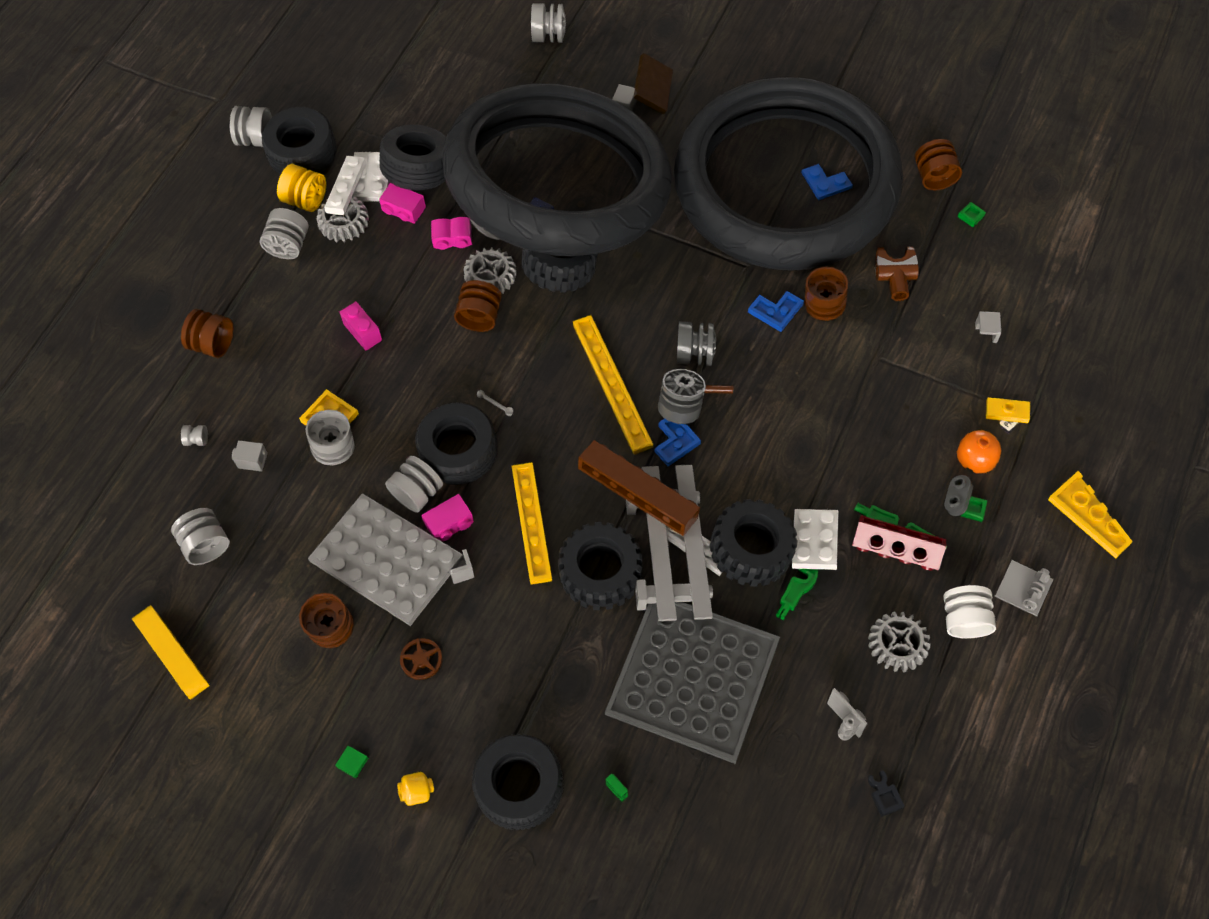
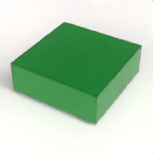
(971, 214)
(975, 509)
(351, 761)
(617, 787)

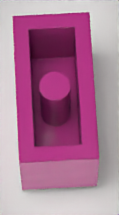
(402, 203)
(360, 326)
(448, 518)

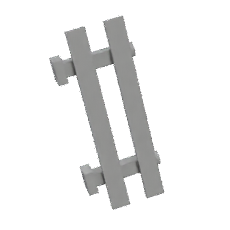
(663, 591)

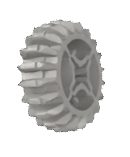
(343, 226)
(491, 266)
(888, 628)

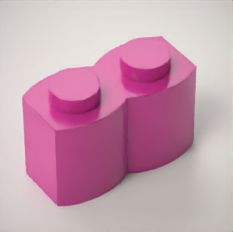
(451, 233)

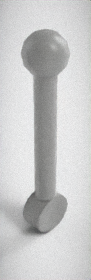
(508, 411)

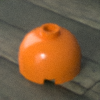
(979, 451)

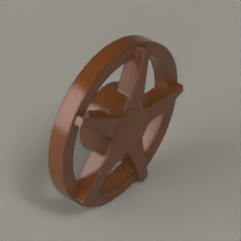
(421, 658)

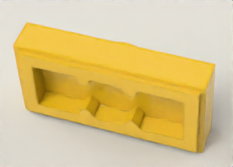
(1008, 410)

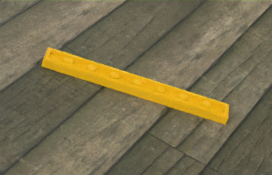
(613, 385)

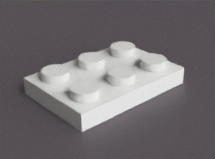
(372, 182)
(816, 539)

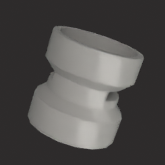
(196, 435)

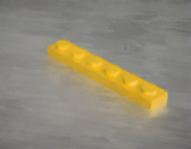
(531, 523)

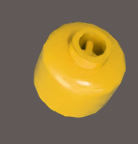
(415, 788)

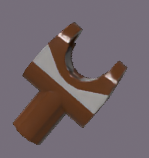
(897, 271)

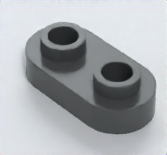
(958, 493)

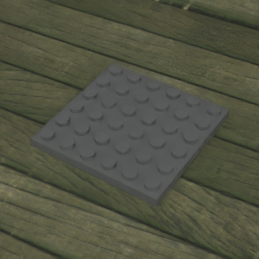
(694, 680)

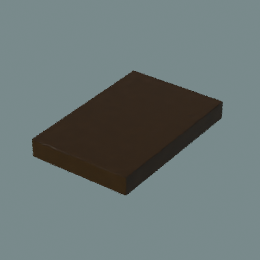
(653, 83)

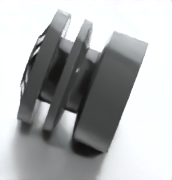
(695, 343)
(681, 396)

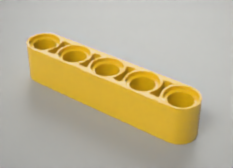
(170, 652)

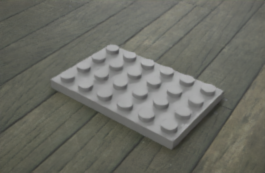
(386, 559)

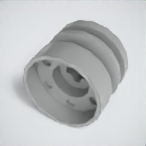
(547, 22)
(248, 125)
(284, 233)
(330, 437)
(414, 483)
(200, 536)

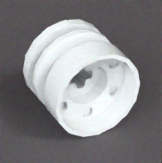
(969, 611)

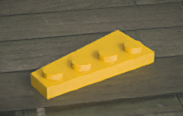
(1086, 511)

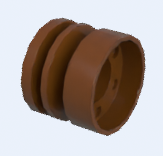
(938, 164)
(826, 293)
(478, 306)
(207, 333)
(318, 612)

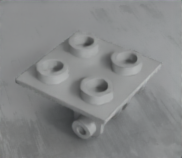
(1024, 587)
(853, 719)

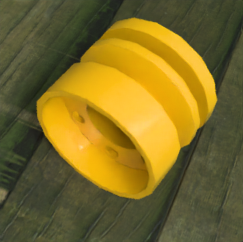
(301, 187)

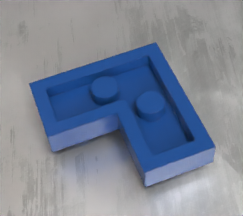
(825, 186)
(777, 314)
(680, 441)

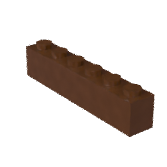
(638, 487)

